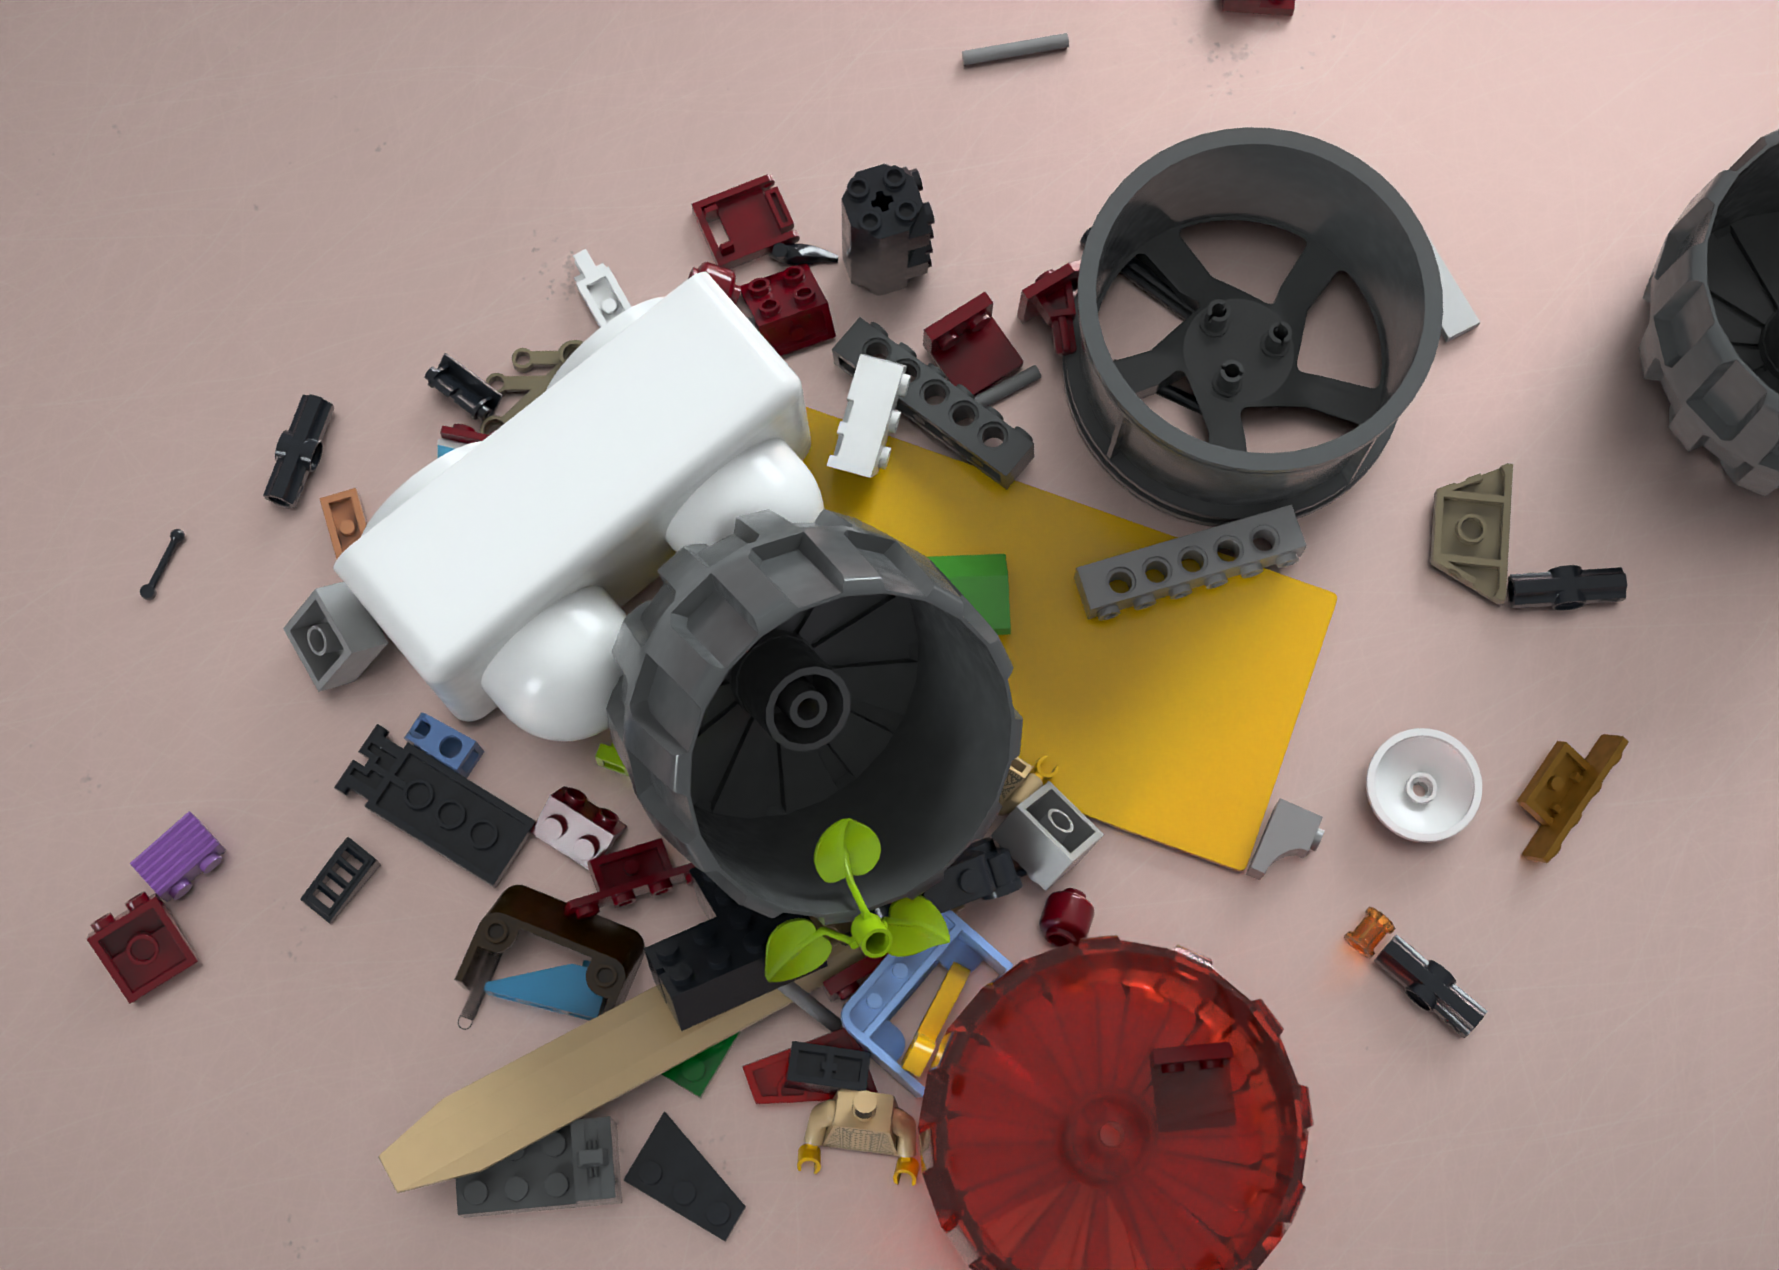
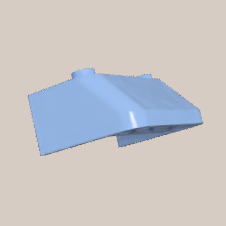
(894, 980)

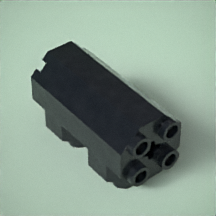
(886, 228)

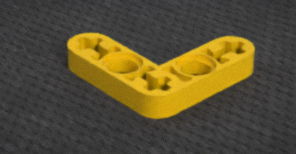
(934, 1019)

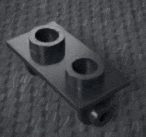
(464, 387)

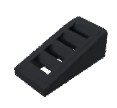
(329, 871)

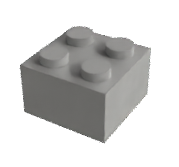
(334, 636)
(1047, 835)

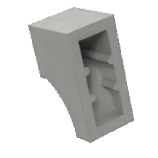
(1288, 833)

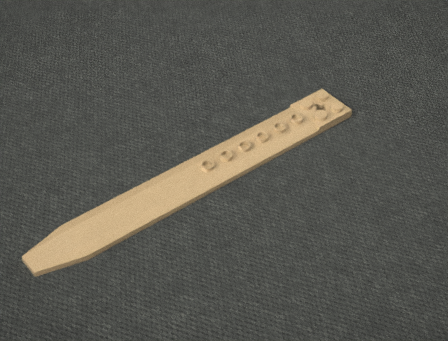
(572, 1079)

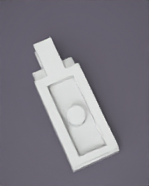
(599, 289)

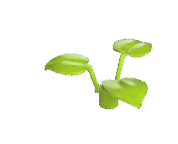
(841, 852)

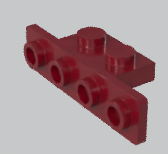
(626, 875)

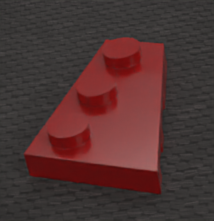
(768, 1074)

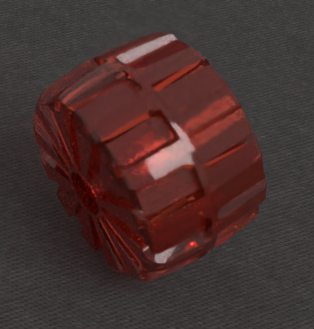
(1060, 1051)

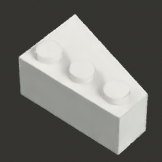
(870, 416)

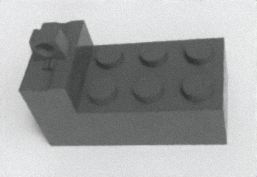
(557, 1172)

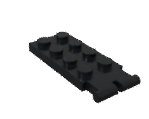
(437, 806)

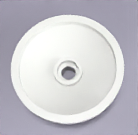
(1439, 766)

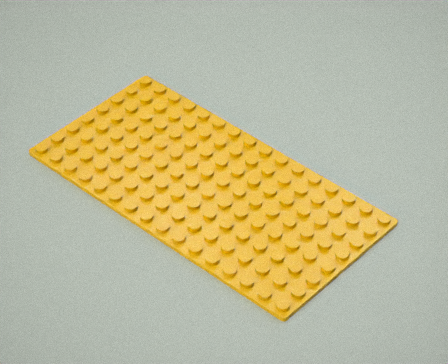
(1155, 715)

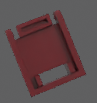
(750, 220)

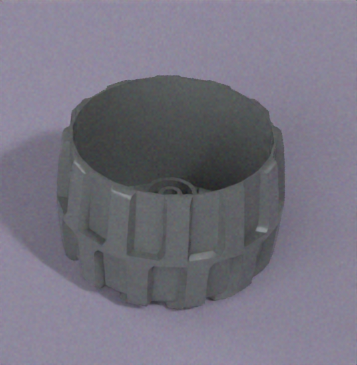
(1718, 319)
(808, 688)

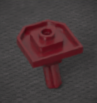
(1054, 301)

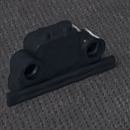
(977, 873)

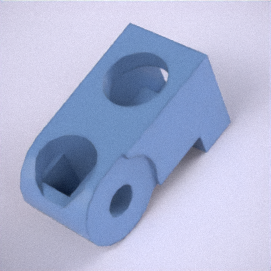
(444, 744)

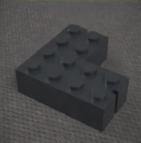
(717, 960)

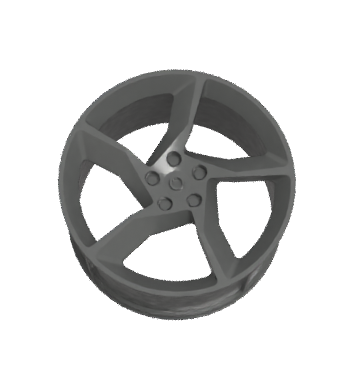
(1239, 346)

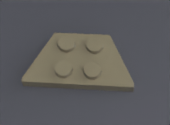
(1474, 531)

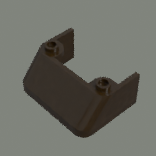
(612, 946)

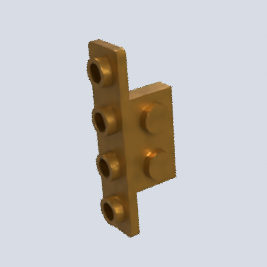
(1563, 791)

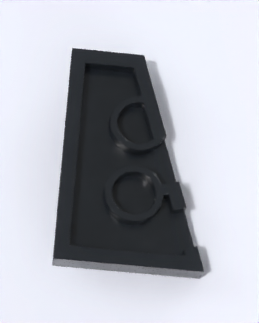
(684, 1181)

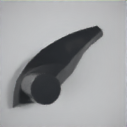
(801, 253)

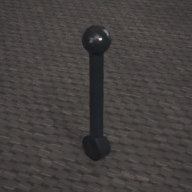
(148, 590)

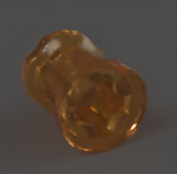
(1369, 932)

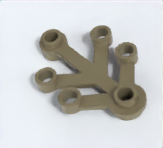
(534, 384)

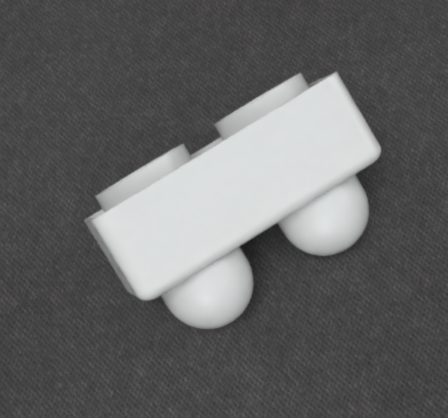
(521, 548)

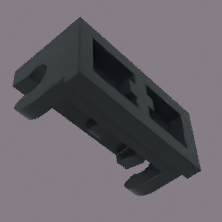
(826, 1068)

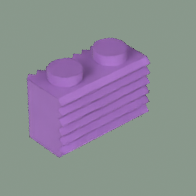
(179, 857)

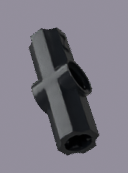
(298, 451)
(1566, 587)
(1430, 986)

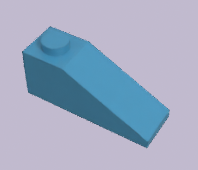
(553, 989)

